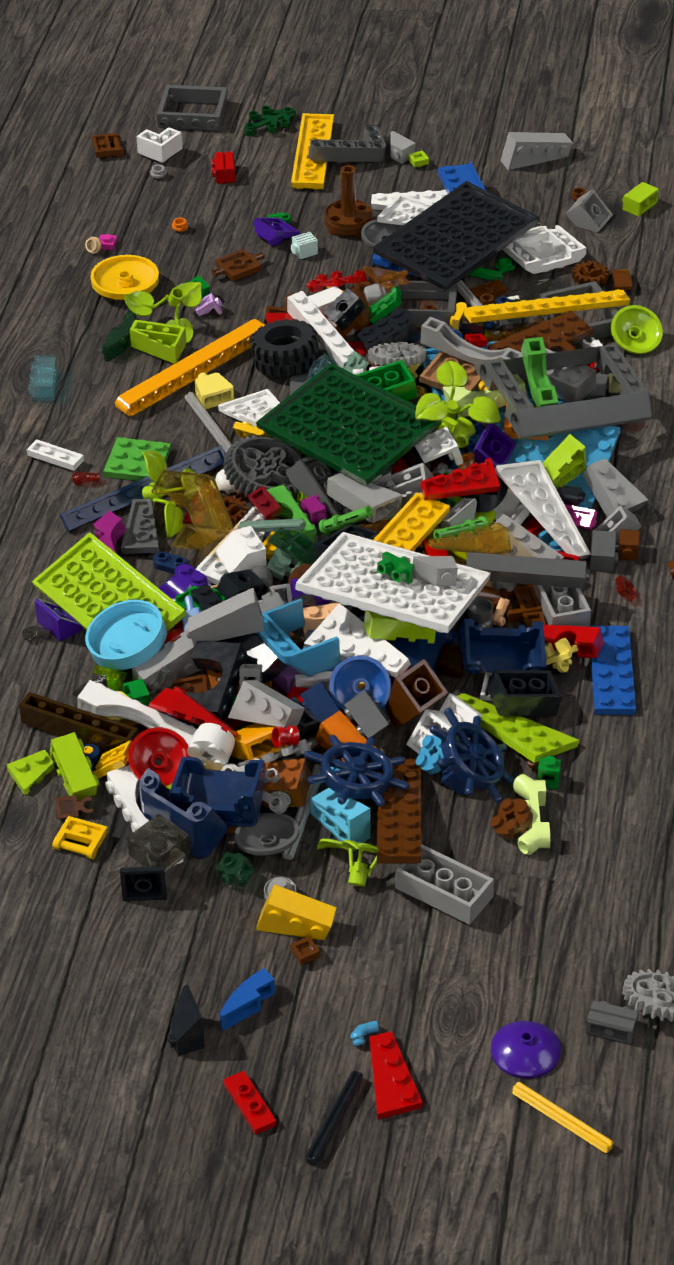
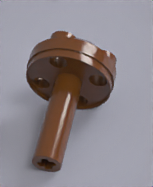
(347, 215)

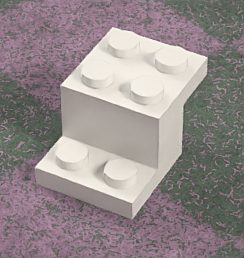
(462, 711)

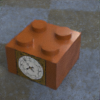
(292, 781)

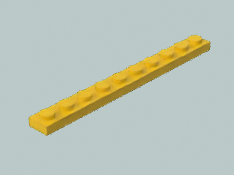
(546, 306)

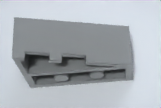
(406, 481)
(612, 488)
(265, 706)

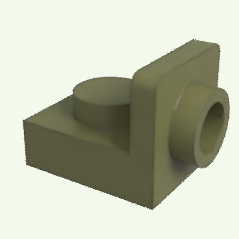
(613, 386)

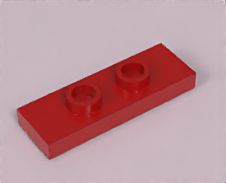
(249, 1102)

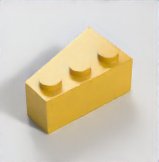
(295, 915)

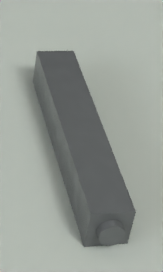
(531, 570)

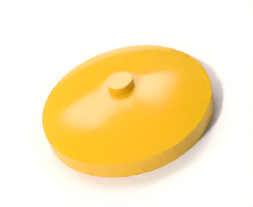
(123, 276)

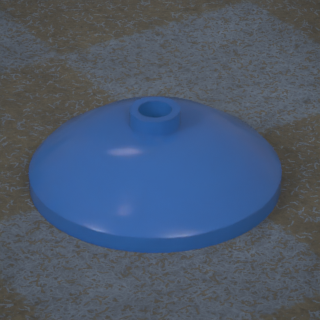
(357, 669)

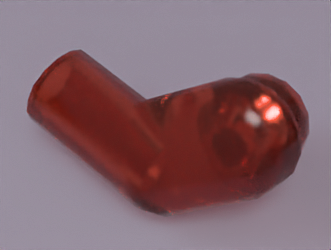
(84, 477)

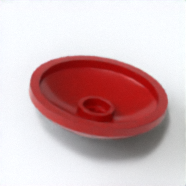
(159, 745)

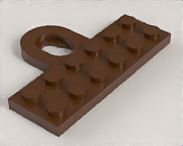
(556, 334)

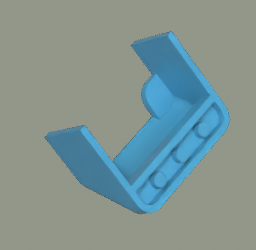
(308, 661)

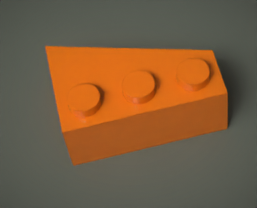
(341, 726)

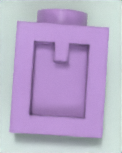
(207, 304)

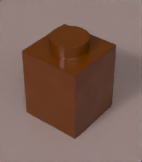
(628, 544)

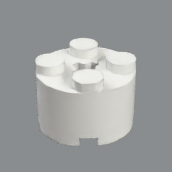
(211, 746)

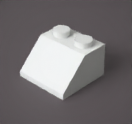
(242, 550)

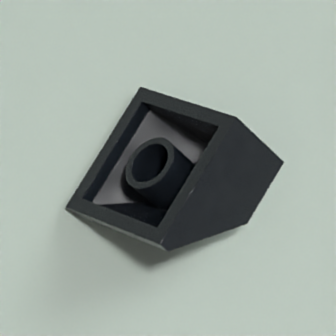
(143, 883)
(186, 1025)

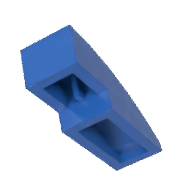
(247, 998)

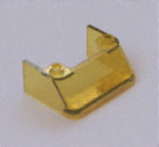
(204, 504)

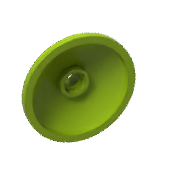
(640, 322)

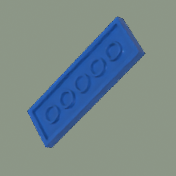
(613, 674)

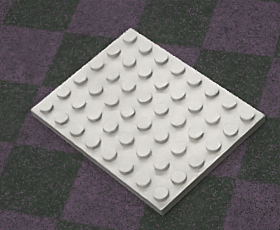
(350, 576)

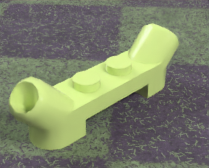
(539, 833)

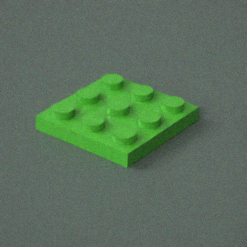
(127, 458)

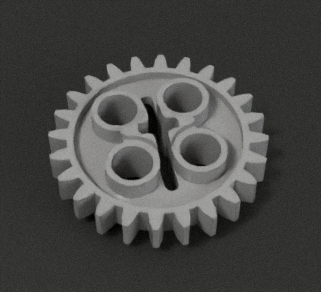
(393, 352)
(651, 993)

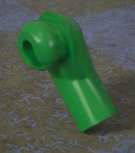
(284, 216)

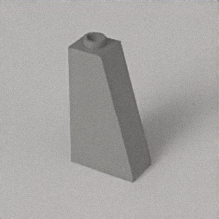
(357, 495)
(227, 619)

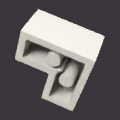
(161, 145)

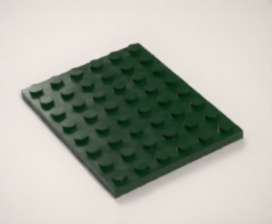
(347, 423)

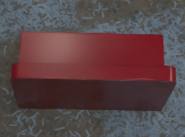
(264, 503)

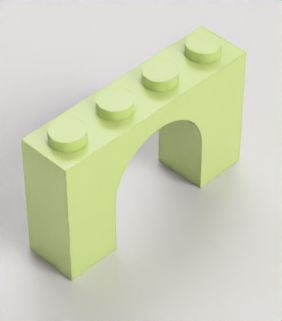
(465, 397)

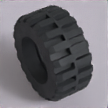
(284, 348)

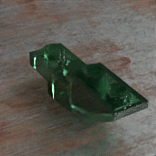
(119, 338)
(295, 545)

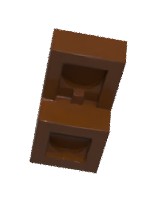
(621, 279)

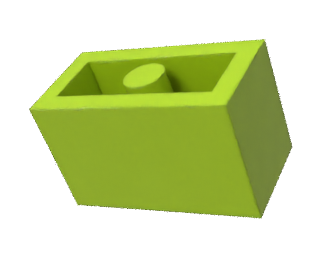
(640, 199)

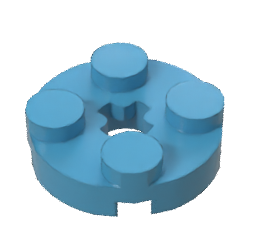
(428, 757)

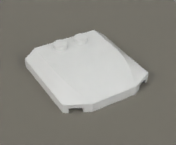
(545, 249)

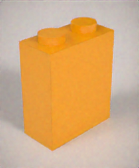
(254, 742)

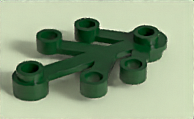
(286, 115)

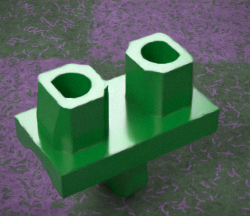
(398, 568)

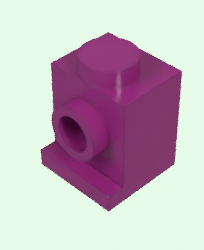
(314, 509)

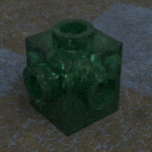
(235, 869)

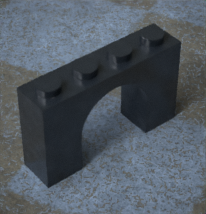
(224, 658)

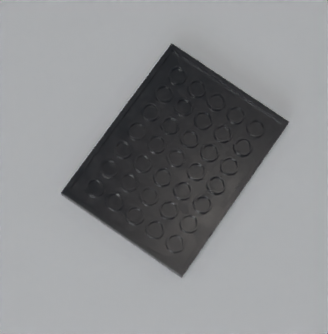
(456, 235)

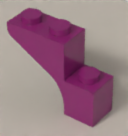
(109, 529)

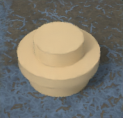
(93, 245)

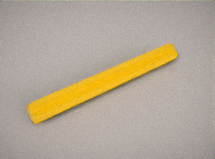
(562, 1117)

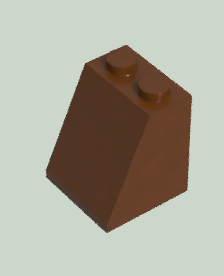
(414, 693)

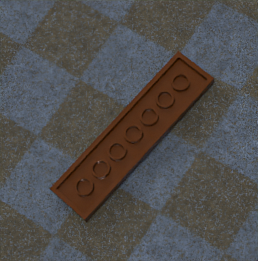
(401, 818)

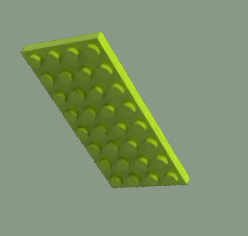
(95, 578)

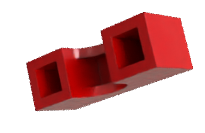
(588, 639)

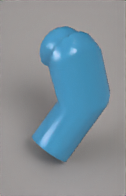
(362, 1030)

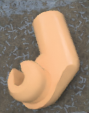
(500, 611)

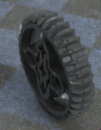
(251, 456)

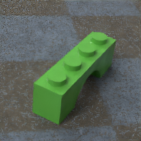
(534, 359)
(292, 510)

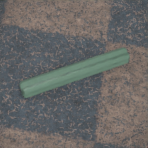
(274, 525)

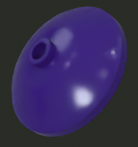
(526, 1057)

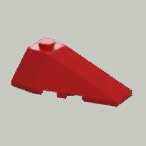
(186, 708)

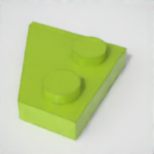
(30, 770)

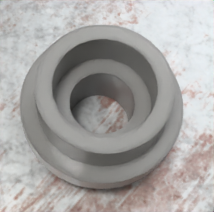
(158, 171)

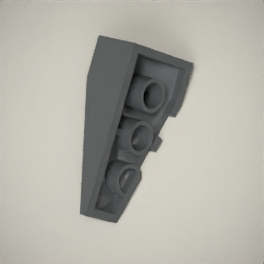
(311, 478)

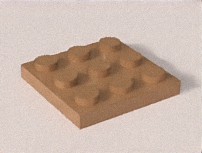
(429, 374)

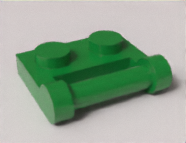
(385, 305)

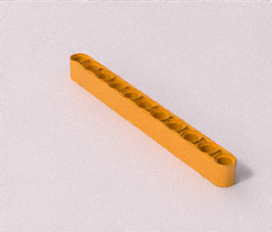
(187, 369)

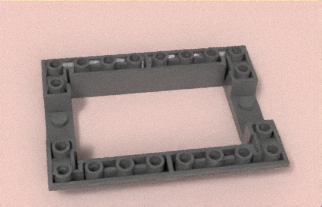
(532, 422)

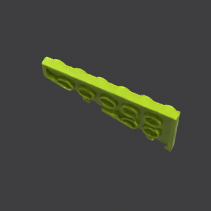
(520, 733)

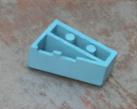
(344, 821)

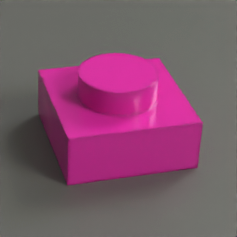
(108, 241)

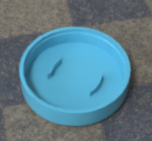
(126, 634)

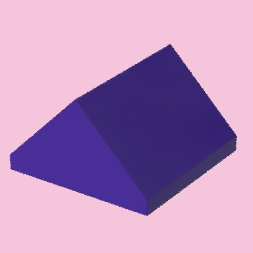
(494, 445)
(55, 619)

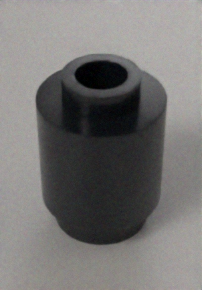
(571, 495)

